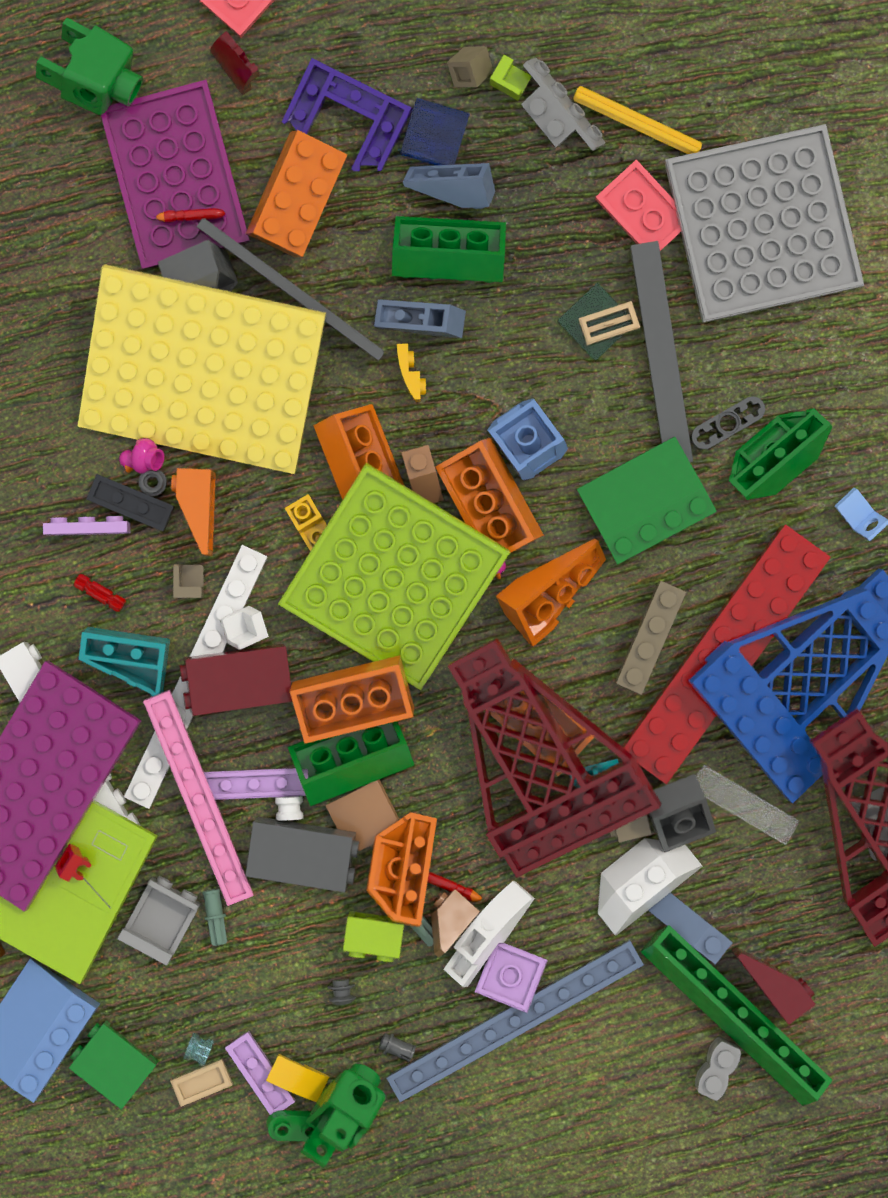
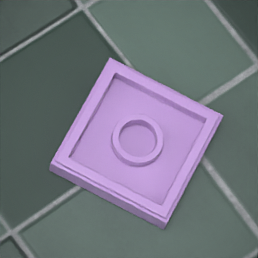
(511, 976)

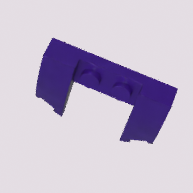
(323, 82)

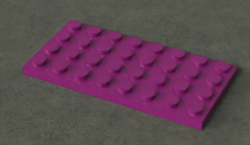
(50, 772)

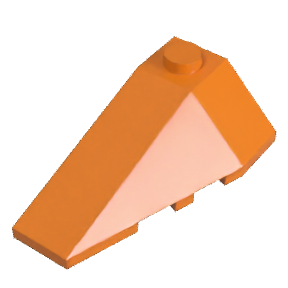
(543, 593)

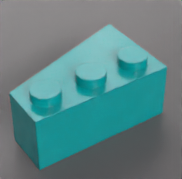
(129, 656)

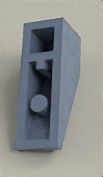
(457, 184)
(420, 318)
(691, 927)

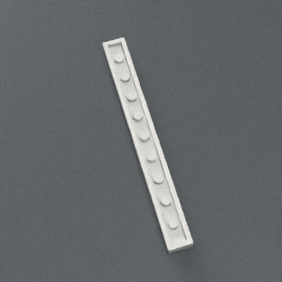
(212, 640)

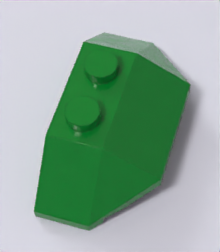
(779, 453)

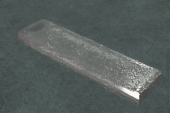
(746, 805)

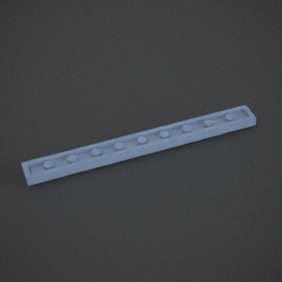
(513, 1022)

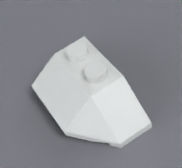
(641, 881)

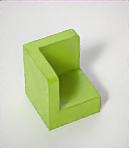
(509, 78)

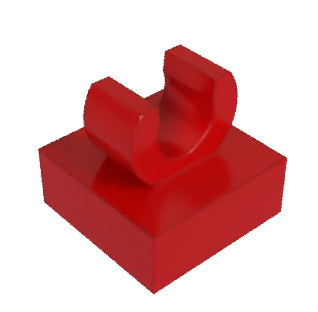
(69, 862)

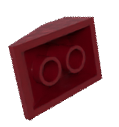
(785, 993)

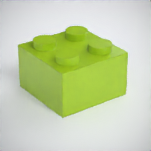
(372, 935)

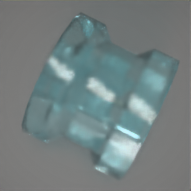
(198, 1049)

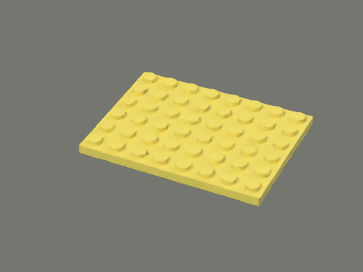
(200, 369)

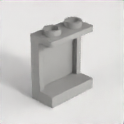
(160, 920)

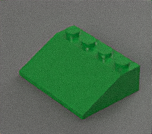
(646, 500)

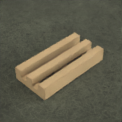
(587, 330)

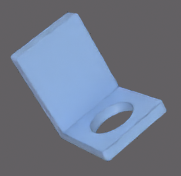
(860, 514)

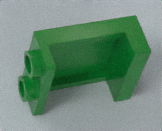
(112, 1064)

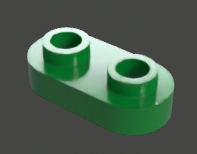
(295, 1125)

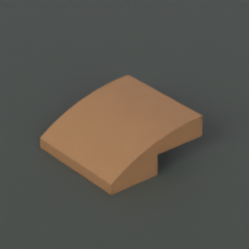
(364, 812)

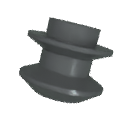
(341, 991)

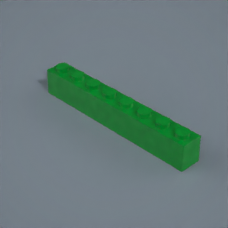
(736, 1016)

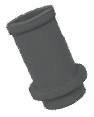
(396, 1047)

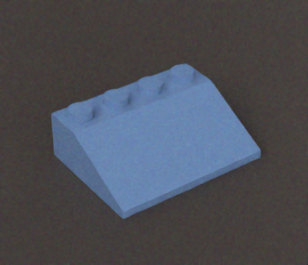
(39, 1027)

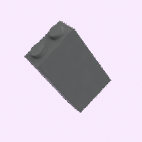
(302, 854)

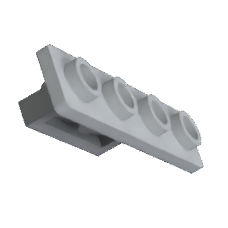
(555, 111)

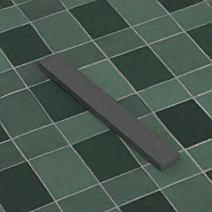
(289, 288)
(660, 344)

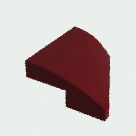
(234, 62)

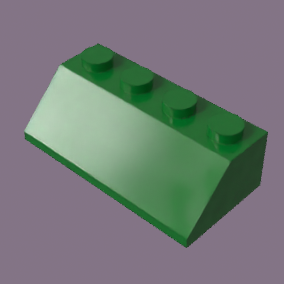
(448, 249)
(350, 760)

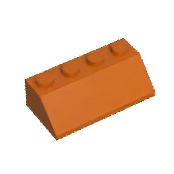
(351, 441)
(489, 496)

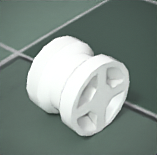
(289, 808)

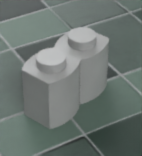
(713, 1075)

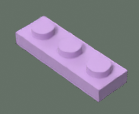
(86, 526)
(255, 1069)

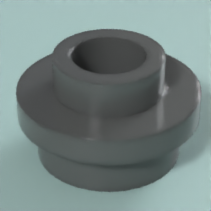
(145, 488)

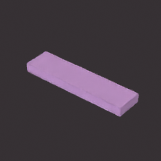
(255, 783)

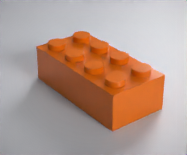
(296, 194)
(352, 699)
(566, 723)

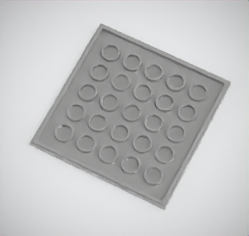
(764, 223)

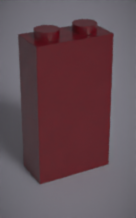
(236, 679)

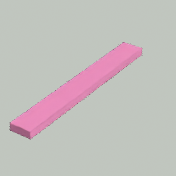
(198, 797)

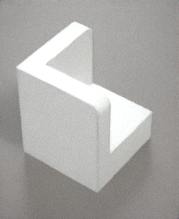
(244, 627)

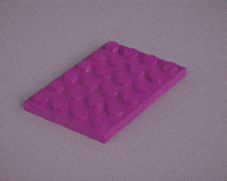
(172, 159)

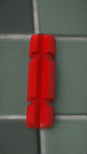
(99, 592)

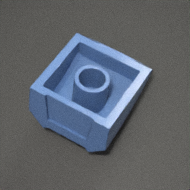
(528, 439)

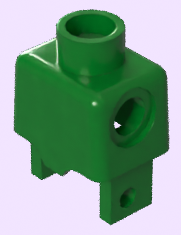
(96, 71)
(343, 1112)

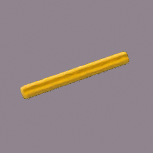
(636, 121)

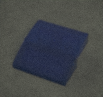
(434, 133)

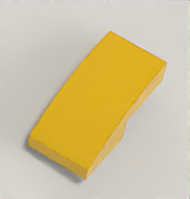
(413, 382)
(306, 520)
(297, 1078)

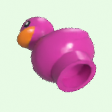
(143, 457)

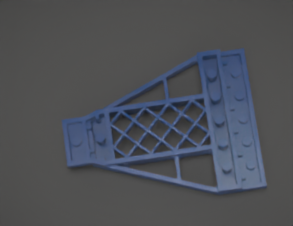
(758, 717)

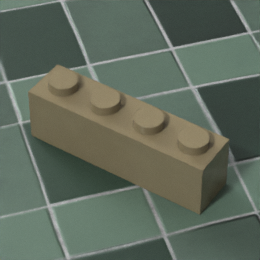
(650, 637)

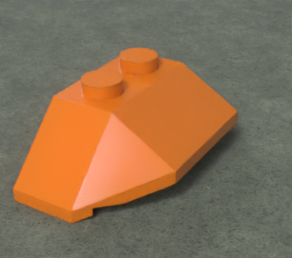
(402, 868)

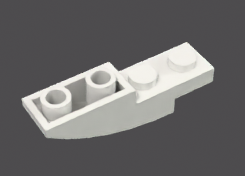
(486, 931)

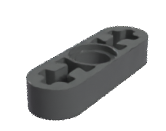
(749, 419)

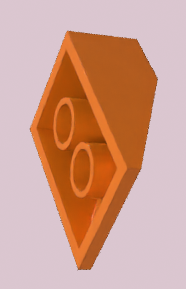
(197, 500)

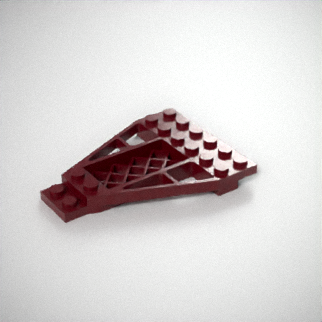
(845, 754)
(576, 813)

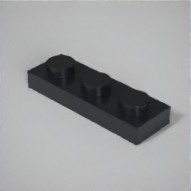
(130, 502)

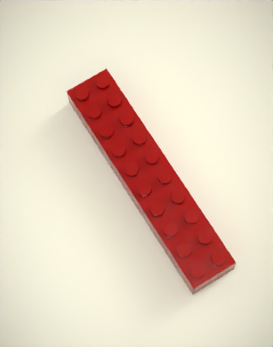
(761, 599)

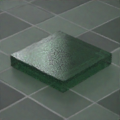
(593, 301)

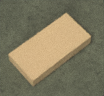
(201, 1082)

